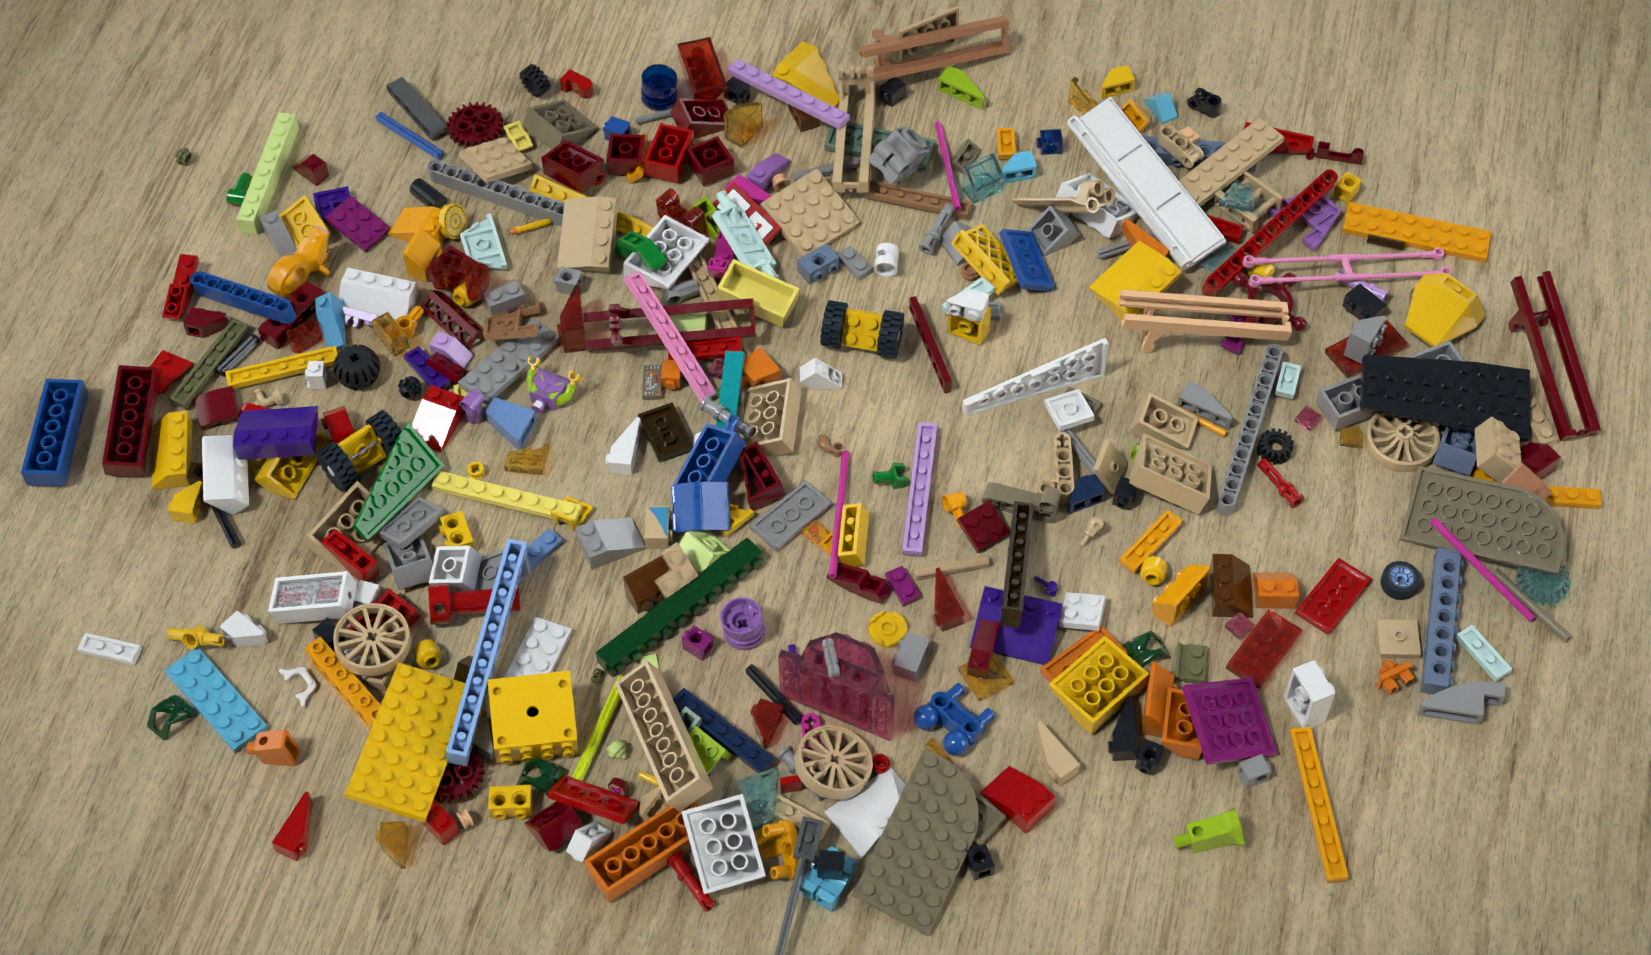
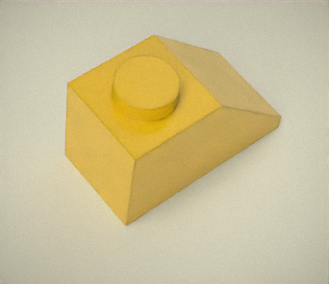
(1118, 81)
(187, 503)

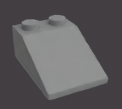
(608, 540)
(409, 565)

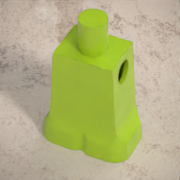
(1212, 833)

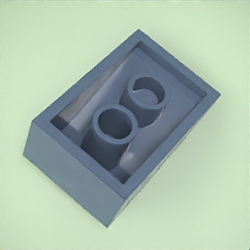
(1456, 452)

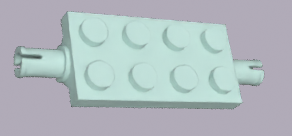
(743, 236)

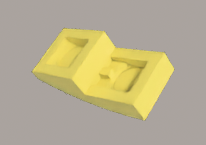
(518, 136)

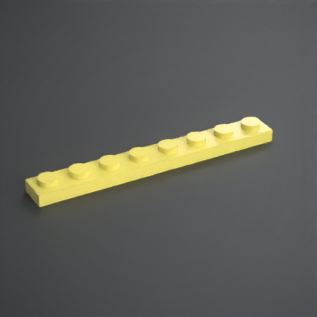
(504, 496)

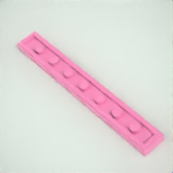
(670, 336)

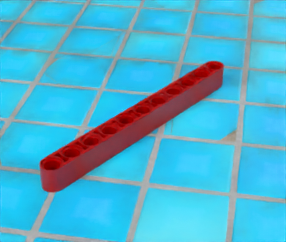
(1275, 227)

